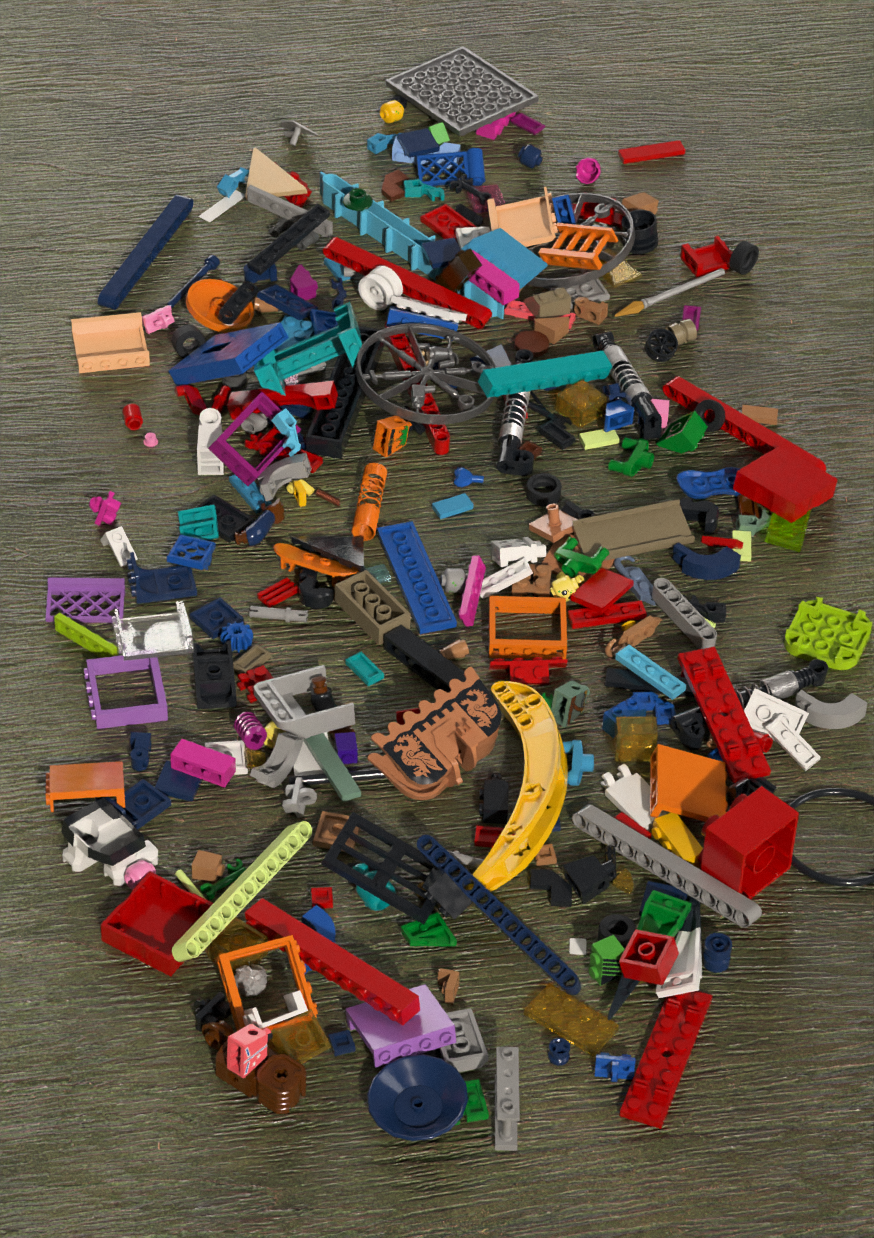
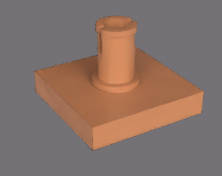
(553, 525)

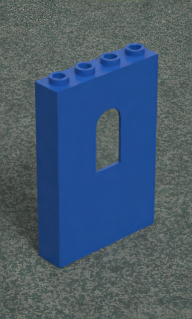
(228, 354)

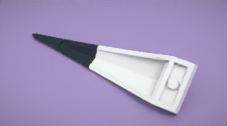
(687, 968)

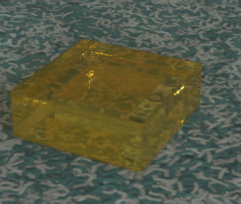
(254, 758)

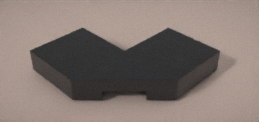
(548, 880)

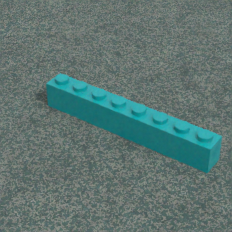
(544, 374)

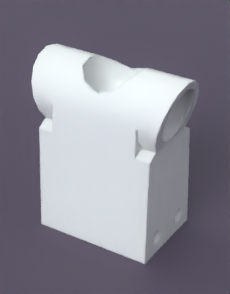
(209, 430)

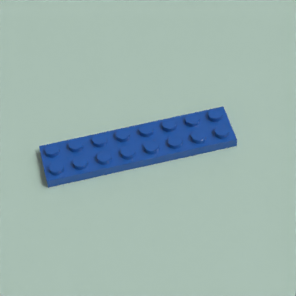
(416, 577)

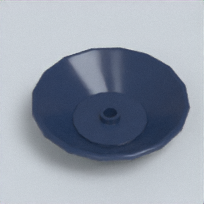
(416, 1082)

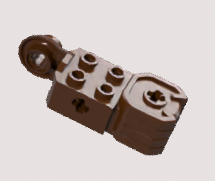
(274, 1081)

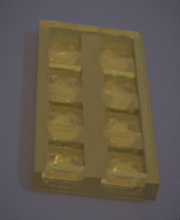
(571, 1019)

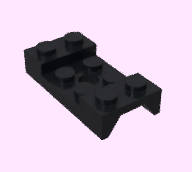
(214, 689)

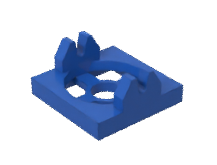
(186, 542)

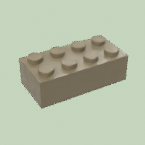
(371, 605)

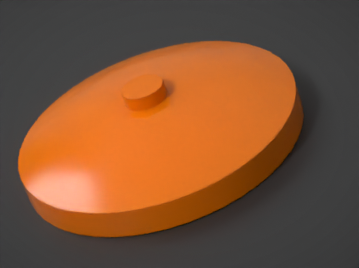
(208, 297)

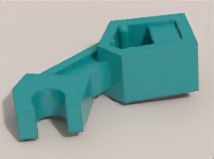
(417, 188)

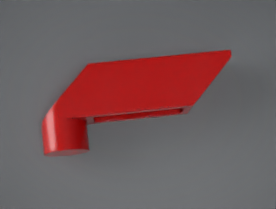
(192, 397)

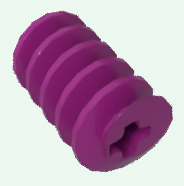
(250, 730)

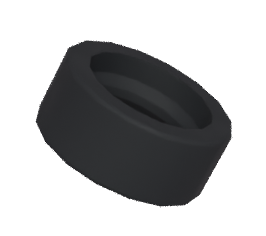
(744, 257)
(543, 480)

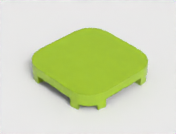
(828, 634)

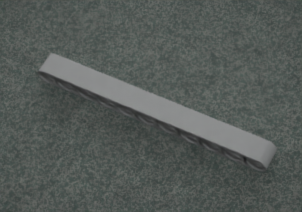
(667, 866)

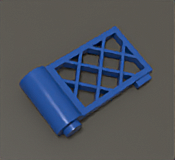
(472, 163)

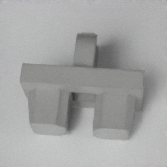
(299, 798)

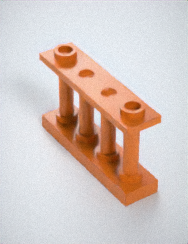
(579, 258)

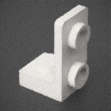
(119, 544)

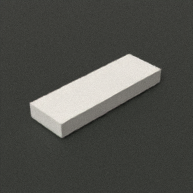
(505, 578)
(792, 743)

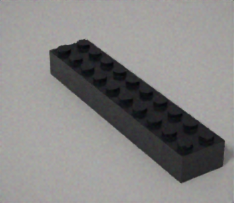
(333, 427)

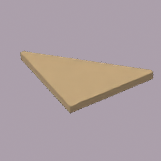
(271, 178)

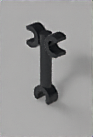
(467, 185)

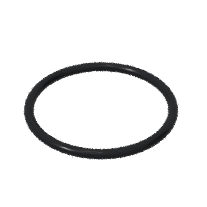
(845, 882)

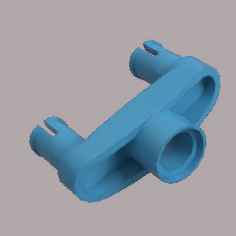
(580, 762)

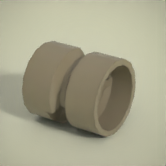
(684, 331)

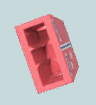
(247, 1049)

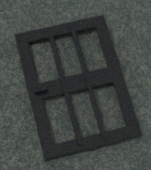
(385, 870)

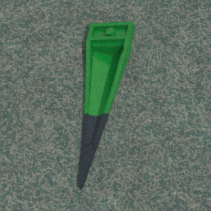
(661, 916)

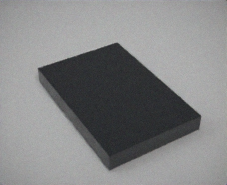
(228, 517)

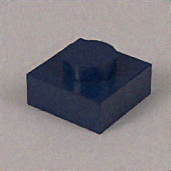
(341, 1043)

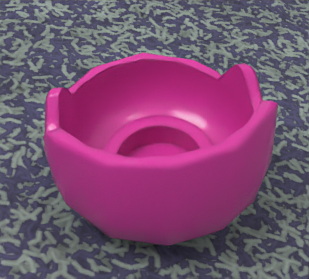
(588, 170)

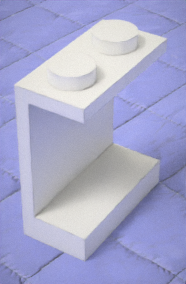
(294, 1002)

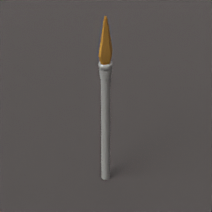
(637, 306)

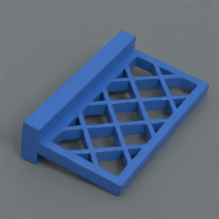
(404, 316)

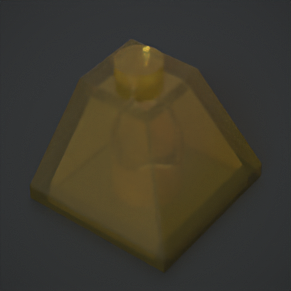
(622, 273)

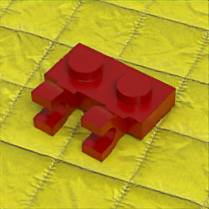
(251, 678)

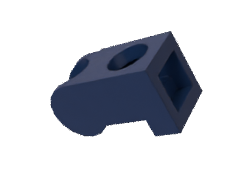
(253, 277)
(141, 750)

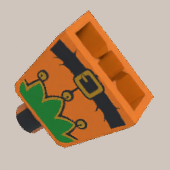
(391, 435)

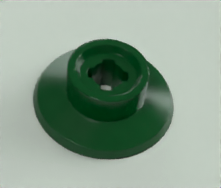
(357, 200)

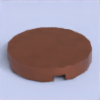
(532, 340)

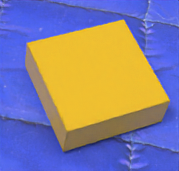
(299, 493)

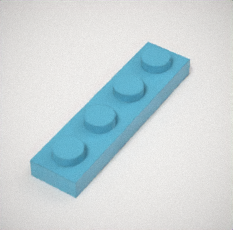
(650, 672)

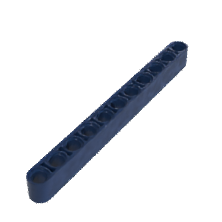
(145, 252)
(505, 920)

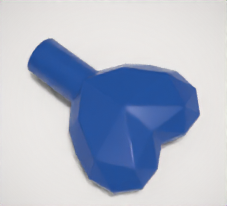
(465, 477)

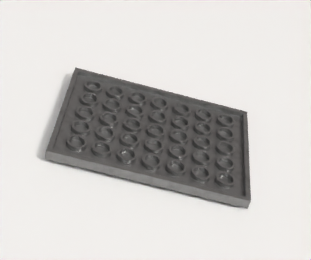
(462, 91)

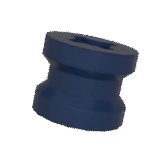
(555, 1047)

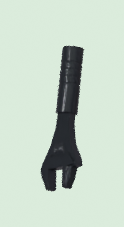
(560, 420)

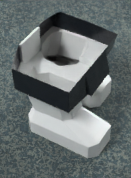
(107, 837)

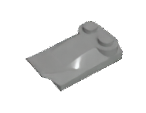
(469, 1049)

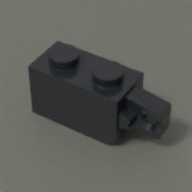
(495, 799)

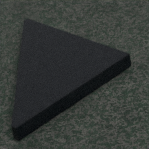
(343, 548)

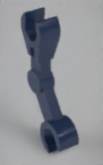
(342, 293)

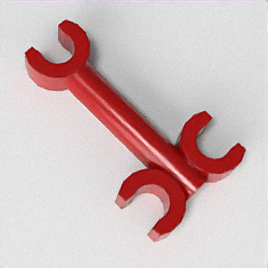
(262, 444)

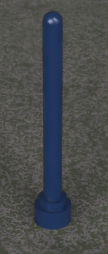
(211, 263)

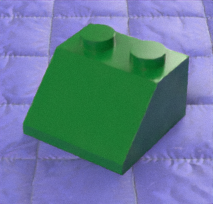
(683, 433)

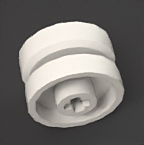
(379, 287)

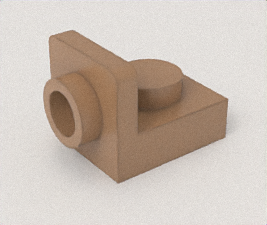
(450, 981)

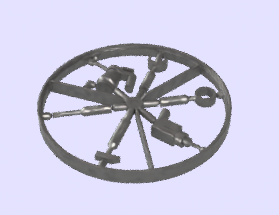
(601, 211)
(425, 373)

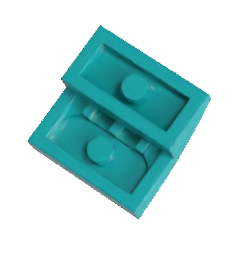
(199, 522)

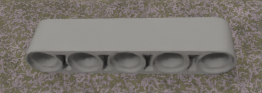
(683, 614)

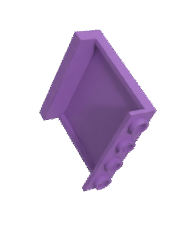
(390, 1040)

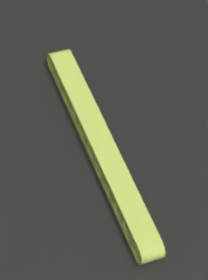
(241, 891)

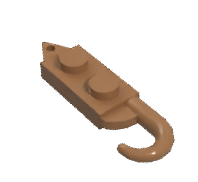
(634, 635)

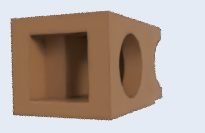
(590, 310)

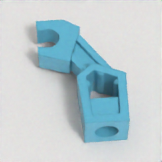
(286, 425)

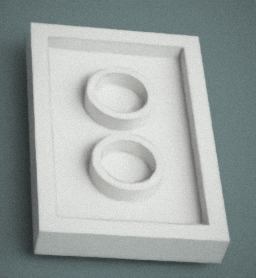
(765, 708)

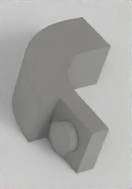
(283, 472)
(832, 715)
(280, 761)

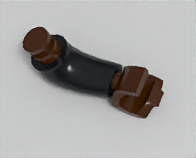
(322, 700)

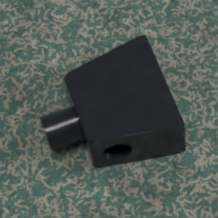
(588, 876)

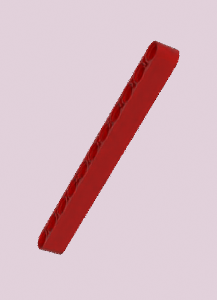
(413, 284)
(735, 422)
(437, 434)

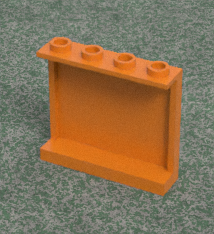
(85, 781)
(686, 784)

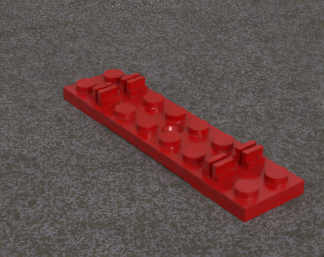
(731, 732)
(657, 1075)

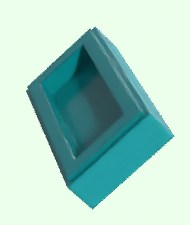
(364, 668)

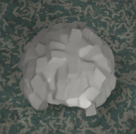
(250, 981)

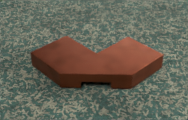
(391, 185)

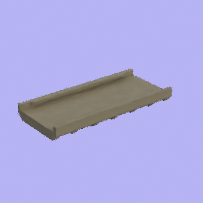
(633, 530)

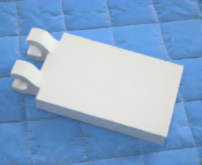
(630, 795)

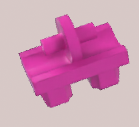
(106, 508)

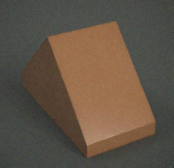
(553, 328)

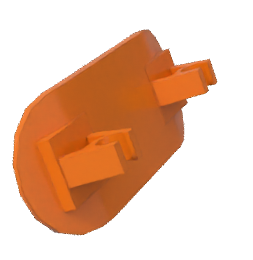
(294, 555)

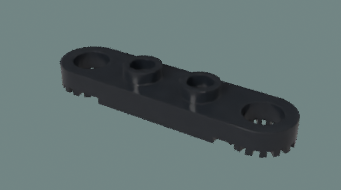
(237, 302)

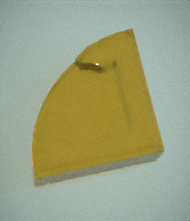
(624, 882)

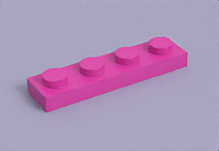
(472, 591)

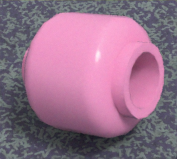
(137, 872)

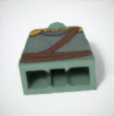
(569, 702)

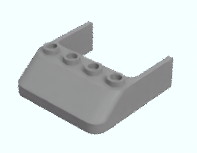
(278, 701)

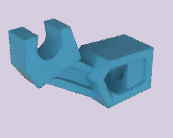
(379, 142)
(230, 183)

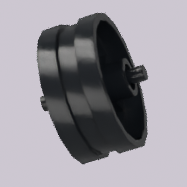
(661, 344)

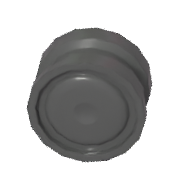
(235, 381)

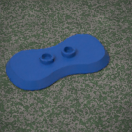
(706, 484)

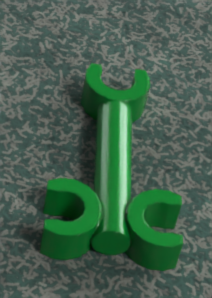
(234, 873)

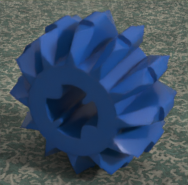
(238, 634)

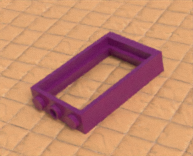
(232, 458)

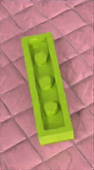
(84, 637)

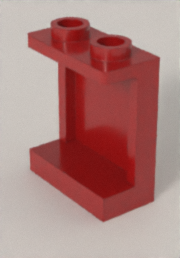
(707, 258)

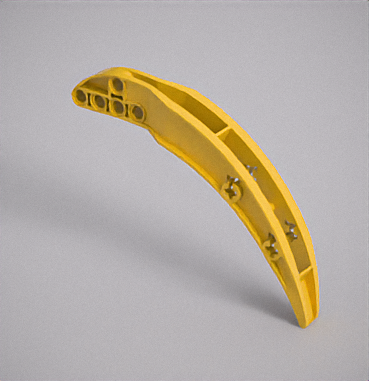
(542, 785)

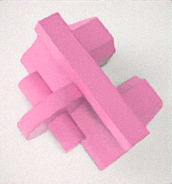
(158, 319)

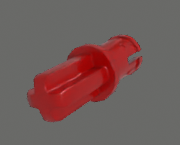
(221, 399)

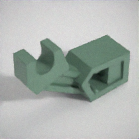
(752, 523)

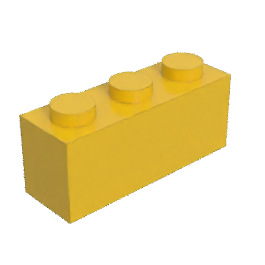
(677, 838)

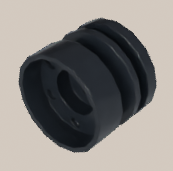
(645, 231)

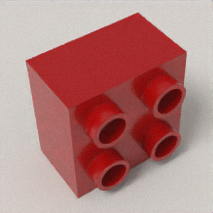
(750, 842)

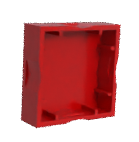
(785, 484)
(153, 922)

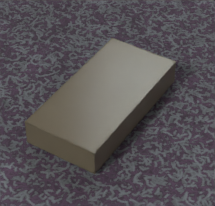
(251, 659)

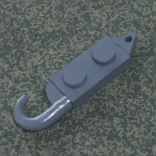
(642, 586)

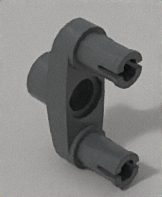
(283, 224)

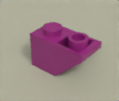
(303, 284)

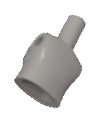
(254, 423)

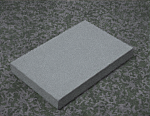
(592, 290)

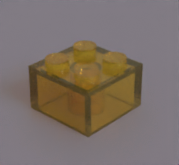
(581, 403)
(635, 738)
(235, 937)
(300, 1037)

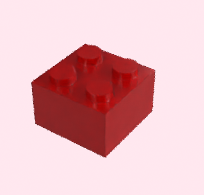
(648, 957)

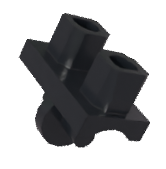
(209, 1009)

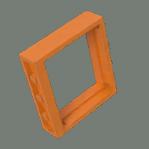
(527, 648)
(297, 966)

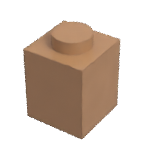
(207, 866)

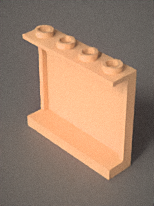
(526, 221)
(109, 342)

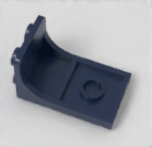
(159, 583)
(141, 803)

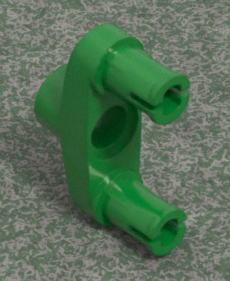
(638, 459)
(576, 562)

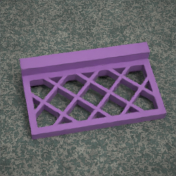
(86, 588)

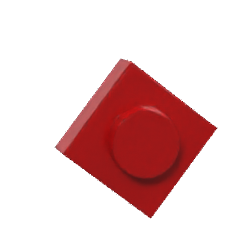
(322, 897)

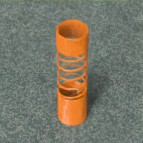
(367, 515)

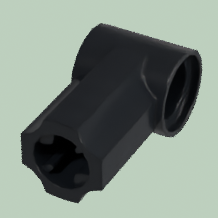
(575, 511)

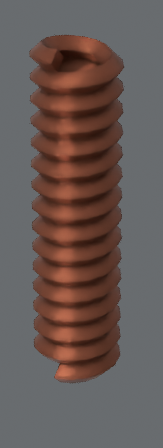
(328, 497)

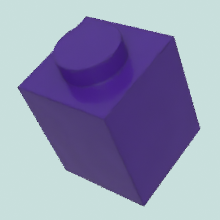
(346, 747)

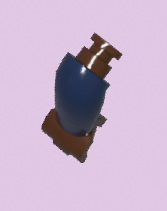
(260, 527)

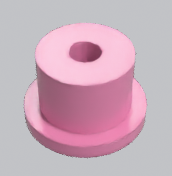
(150, 440)

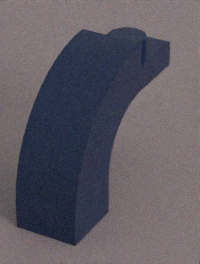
(706, 566)

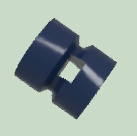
(717, 952)

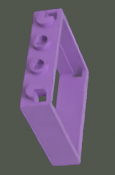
(126, 715)

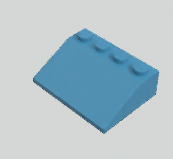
(507, 255)

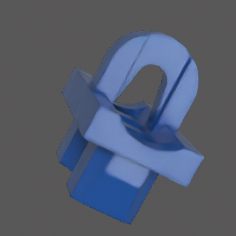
(622, 1066)

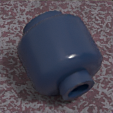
(530, 156)

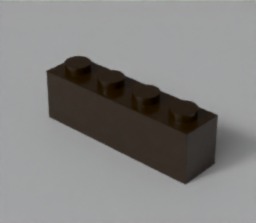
(459, 270)

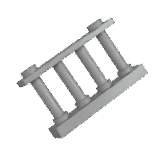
(506, 1098)

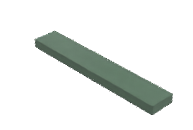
(333, 767)

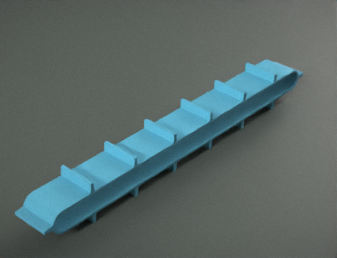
(394, 235)

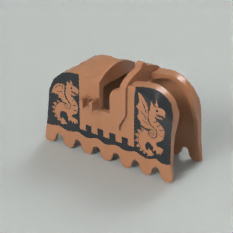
(454, 730)

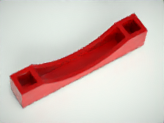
(315, 395)

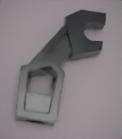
(711, 610)

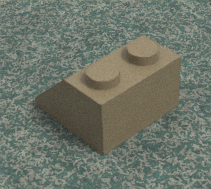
(549, 304)

